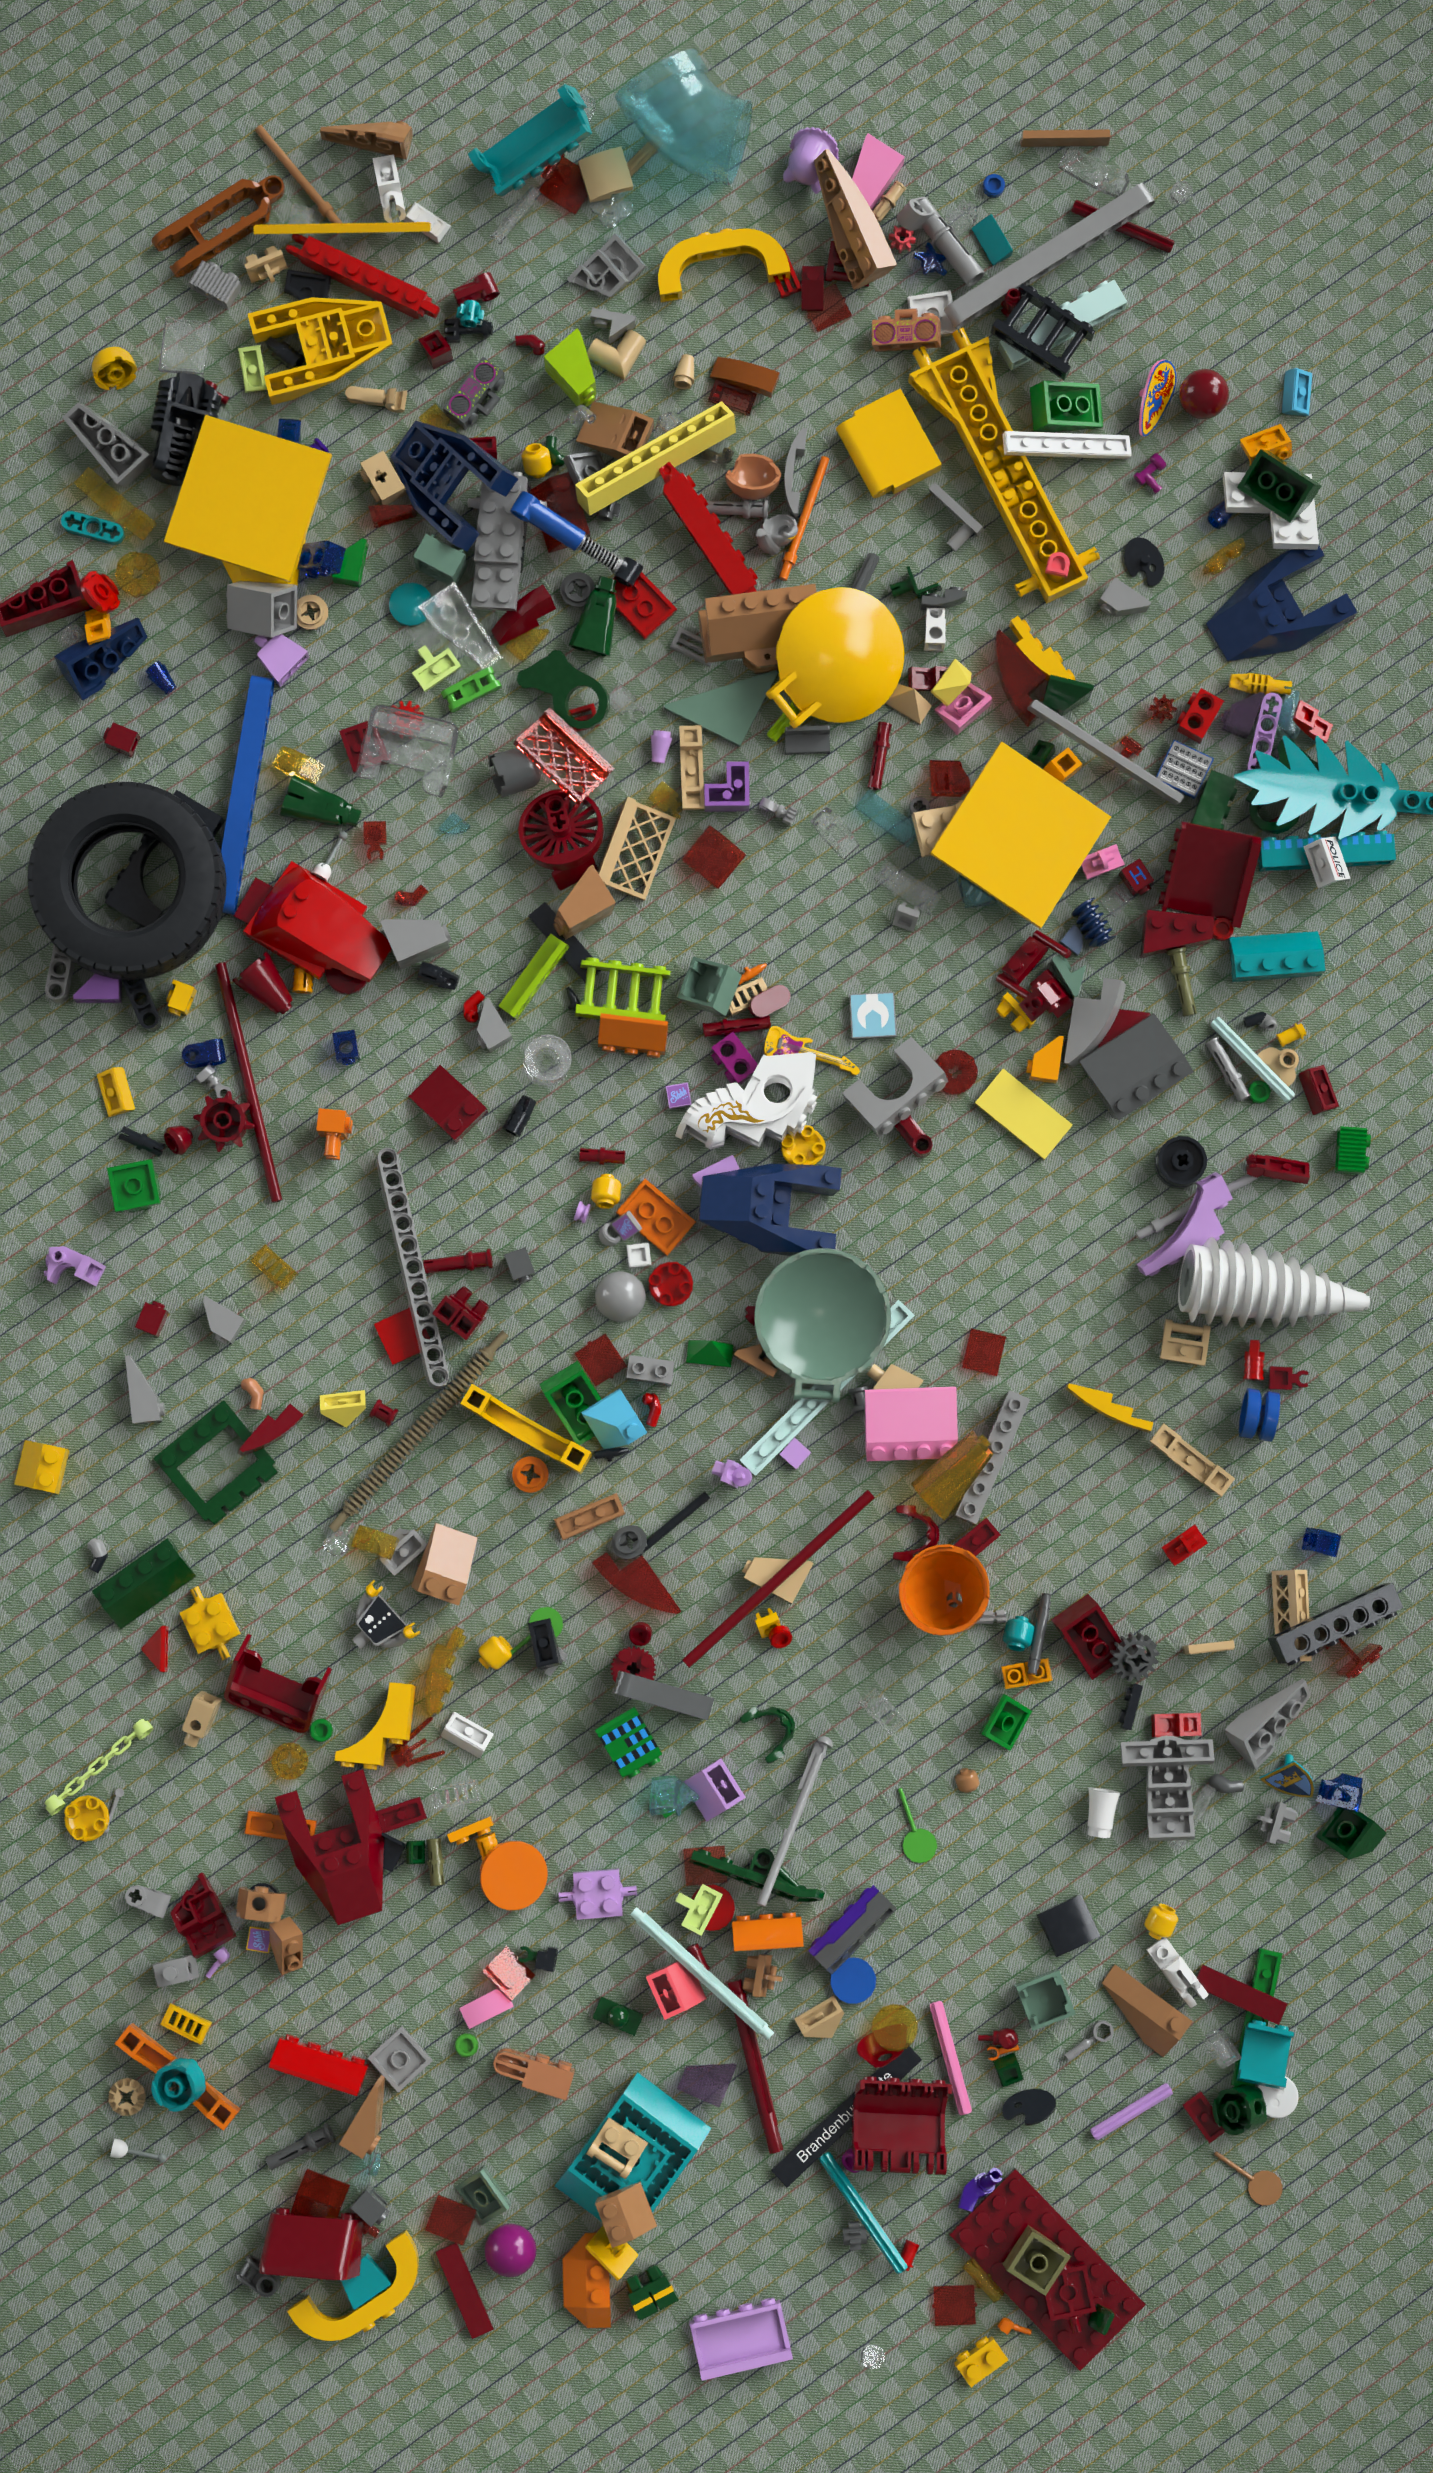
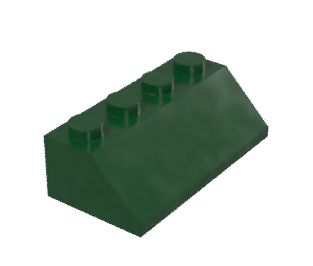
(144, 1583)

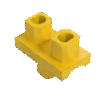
(1010, 1004)

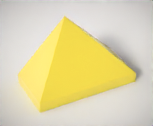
(952, 683)
(343, 1406)

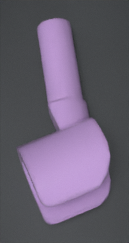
(221, 1956)

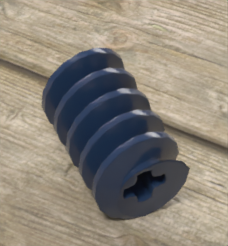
(1092, 924)

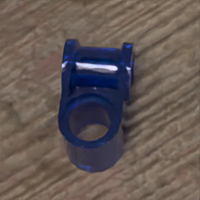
(207, 1053)

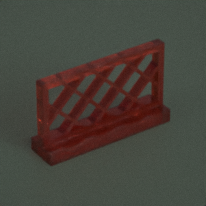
(573, 746)

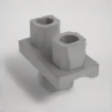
(1281, 1813)

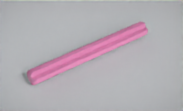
(950, 2058)

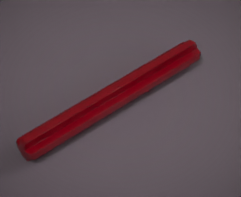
(1129, 229)

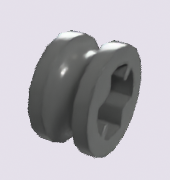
(915, 801)

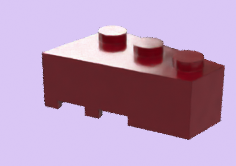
(1172, 930)

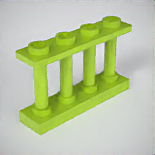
(587, 1008)

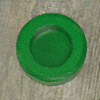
(1259, 1092)
(321, 1730)

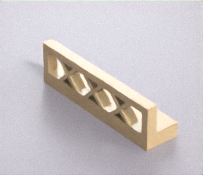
(1297, 1594)

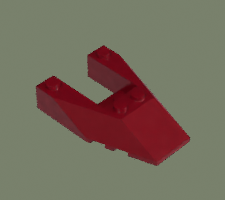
(344, 1862)

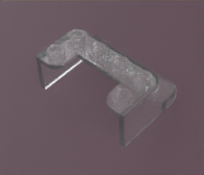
(409, 742)

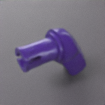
(978, 2187)

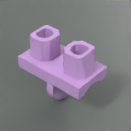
(732, 1473)

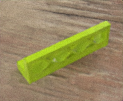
(533, 976)

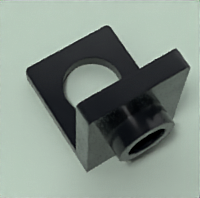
(392, 1852)

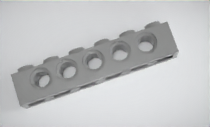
(1000, 1437)

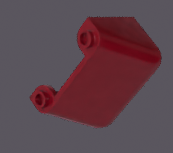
(312, 2246)

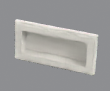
(420, 214)

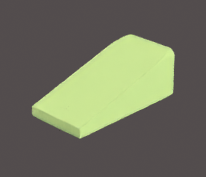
(252, 368)

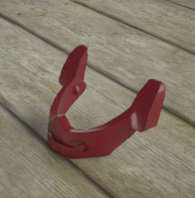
(932, 1533)

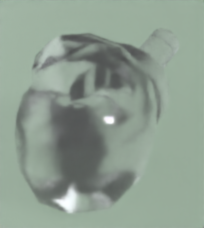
(337, 1542)

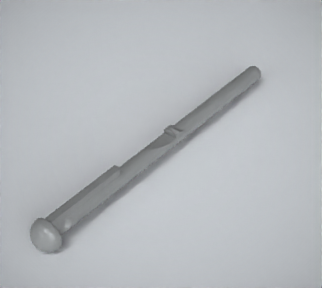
(805, 1786)

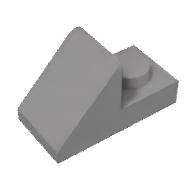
(617, 321)

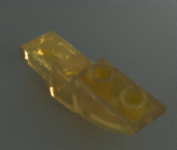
(437, 1679)

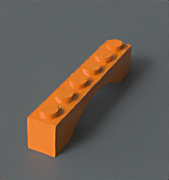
(154, 2057)

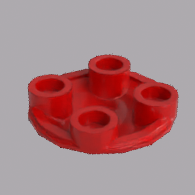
(671, 1284)

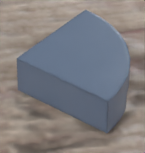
(1073, 940)

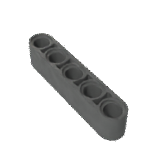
(663, 1695)

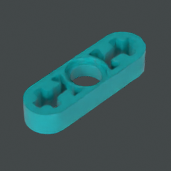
(75, 529)

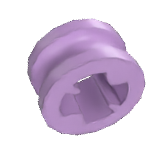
(582, 1212)

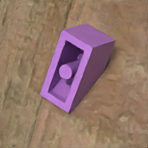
(100, 990)

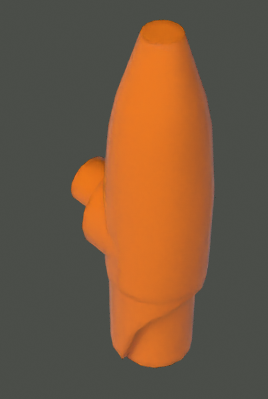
(751, 973)

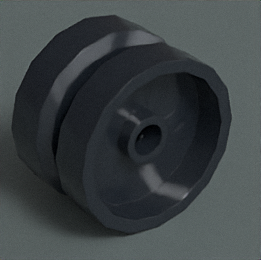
(1188, 1151)

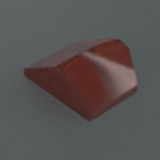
(947, 779)

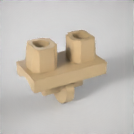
(265, 266)

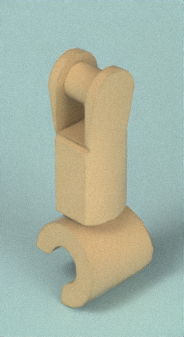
(393, 400)

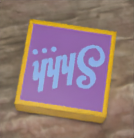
(258, 1940)

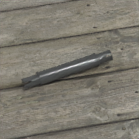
(1039, 1634)

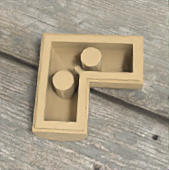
(619, 359)

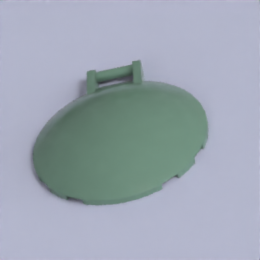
(822, 1319)

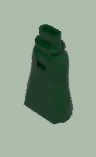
(596, 622)
(315, 804)

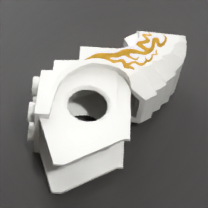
(748, 1112)

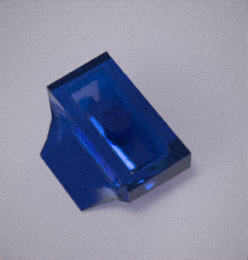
(1341, 1792)

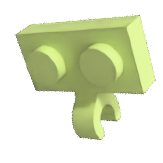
(435, 668)
(700, 1908)

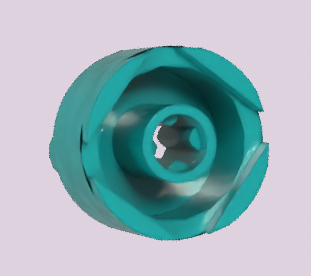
(178, 2084)

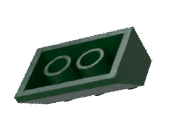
(1278, 486)

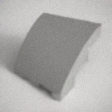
(609, 268)

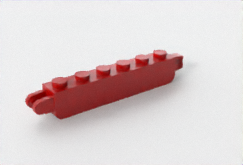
(363, 277)
(706, 533)

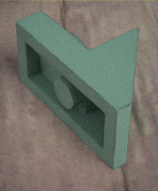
(1070, 981)

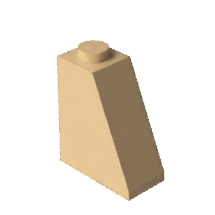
(762, 1569)

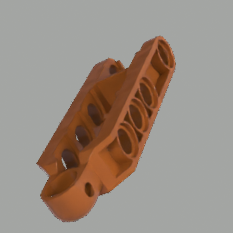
(263, 193)

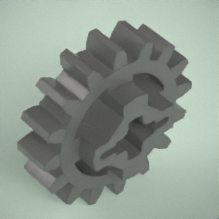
(1140, 1661)

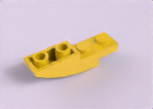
(1047, 661)

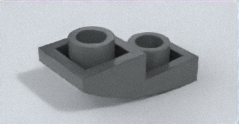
(952, 597)

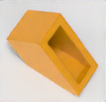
(1046, 1062)

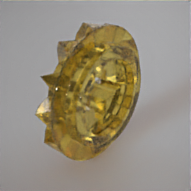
(282, 1753)

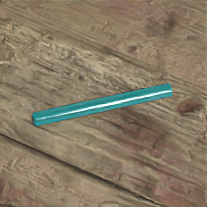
(863, 2213)

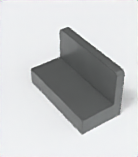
(807, 740)

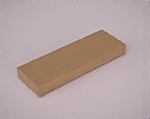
(589, 1516)

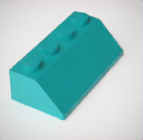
(1276, 956)

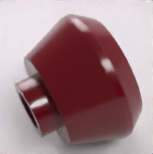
(178, 1139)

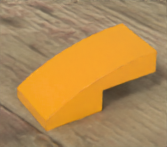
(97, 627)

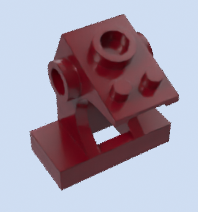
(1046, 996)

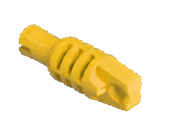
(1257, 683)

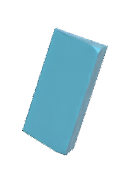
(1297, 392)

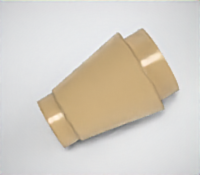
(684, 373)

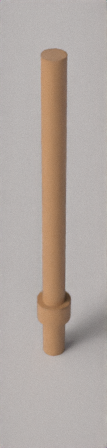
(324, 207)

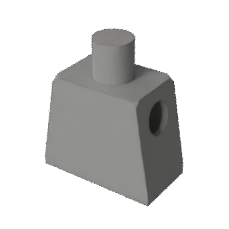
(175, 1971)

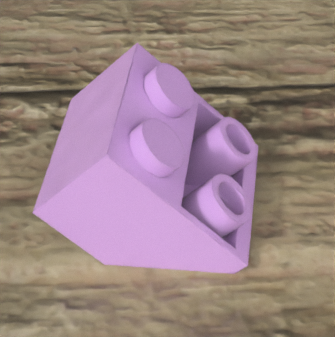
(715, 1789)

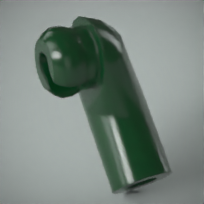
(556, 457)

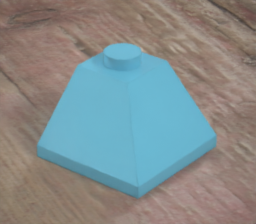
(614, 1421)

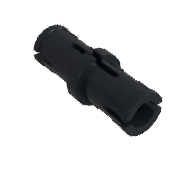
(141, 1141)

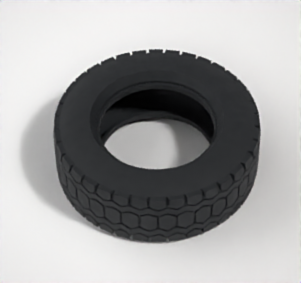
(82, 825)

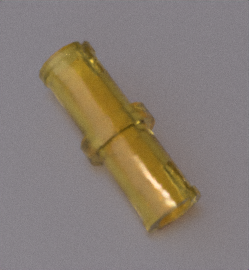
(983, 2280)

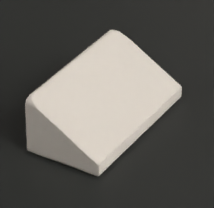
(467, 1735)

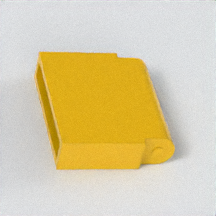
(888, 445)

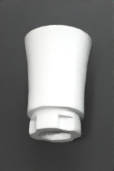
(1101, 1811)

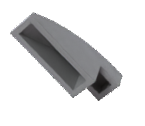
(1092, 1020)

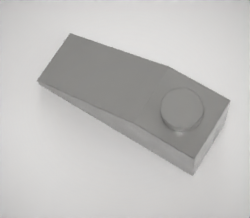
(143, 1399)

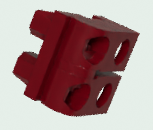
(457, 1311)

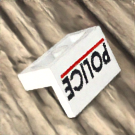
(1326, 861)

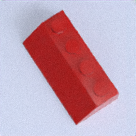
(318, 2065)

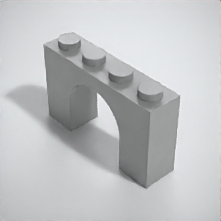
(884, 1114)

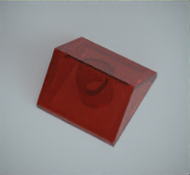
(319, 2196)

